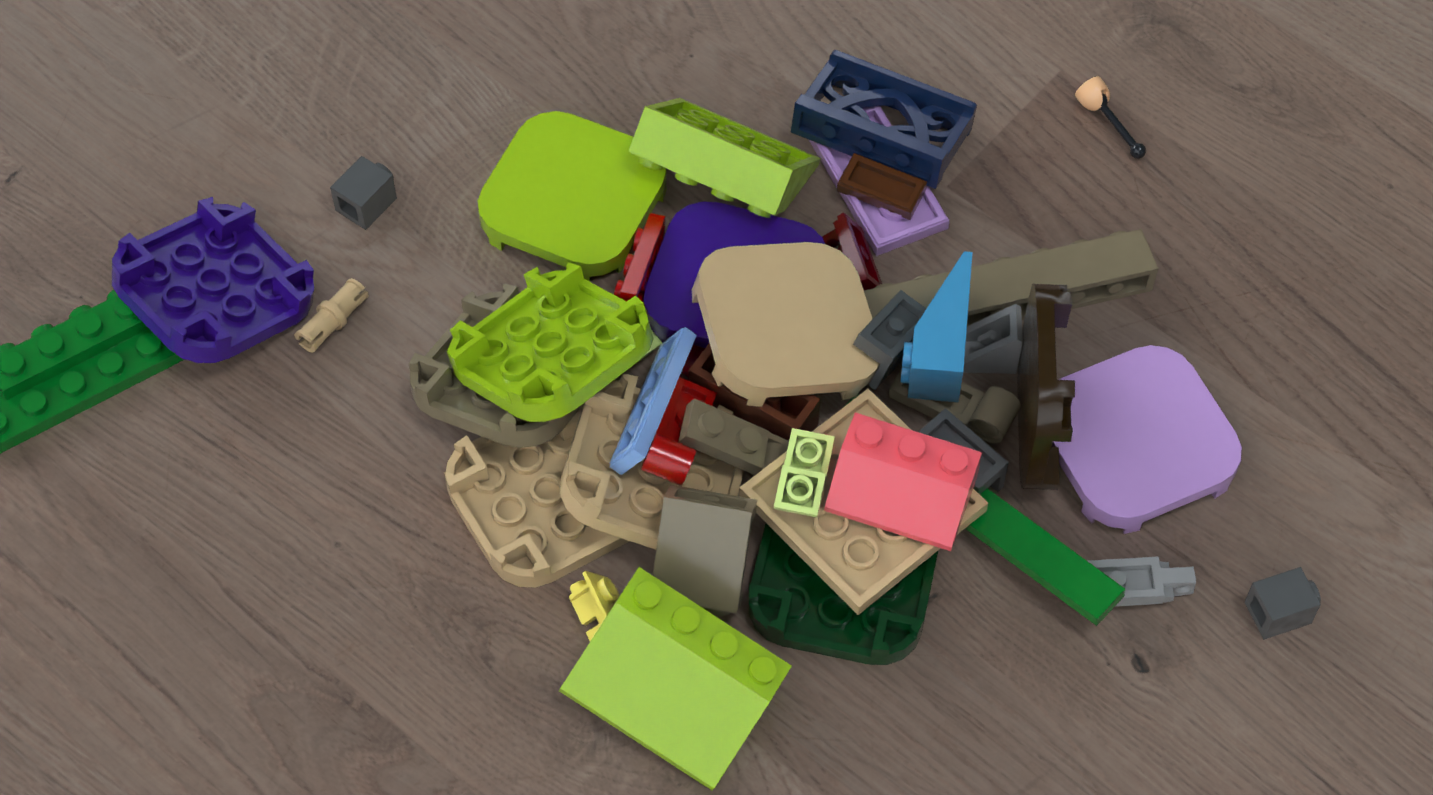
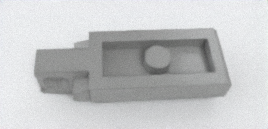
(1148, 579)

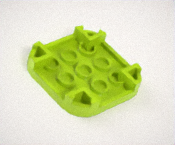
(570, 193)
(550, 345)

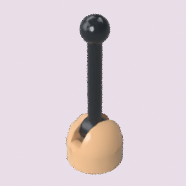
(1095, 96)

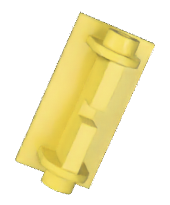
(593, 599)

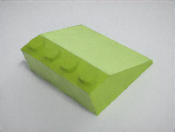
(722, 156)
(675, 678)

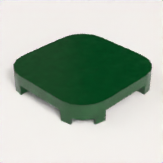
(804, 614)

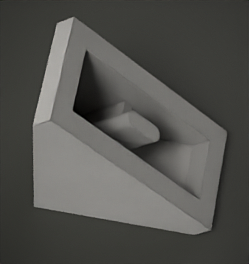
(995, 343)

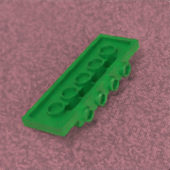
(75, 367)

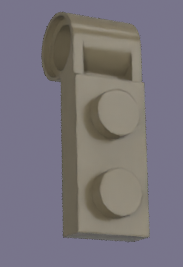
(984, 413)
(729, 438)

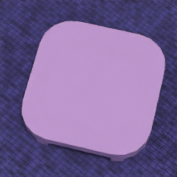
(1145, 438)

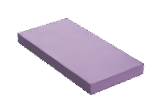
(881, 227)

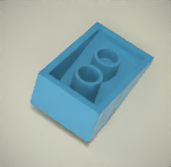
(936, 356)

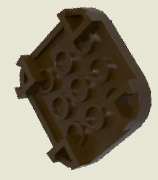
(1043, 398)

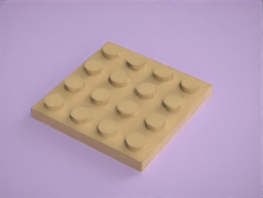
(847, 554)

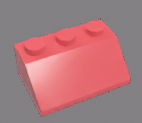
(903, 481)

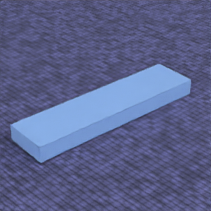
(652, 401)

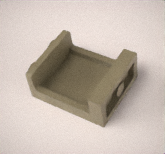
(704, 546)

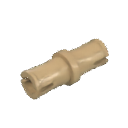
(331, 315)

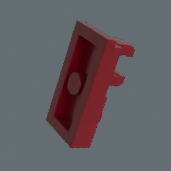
(853, 244)

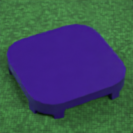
(688, 241)
(212, 283)

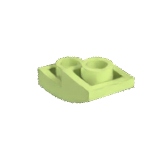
(804, 472)

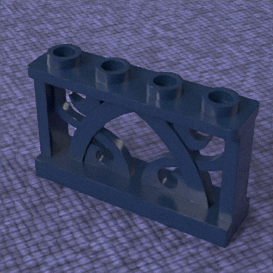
(849, 130)

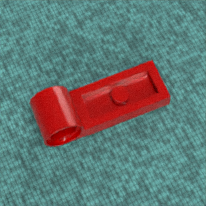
(666, 455)

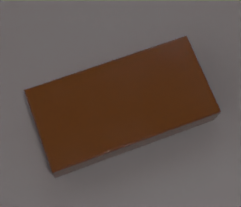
(882, 186)

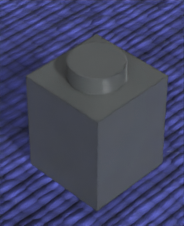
(364, 192)
(1283, 602)

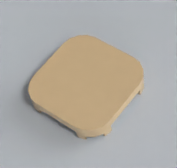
(784, 320)
(630, 502)
(517, 511)

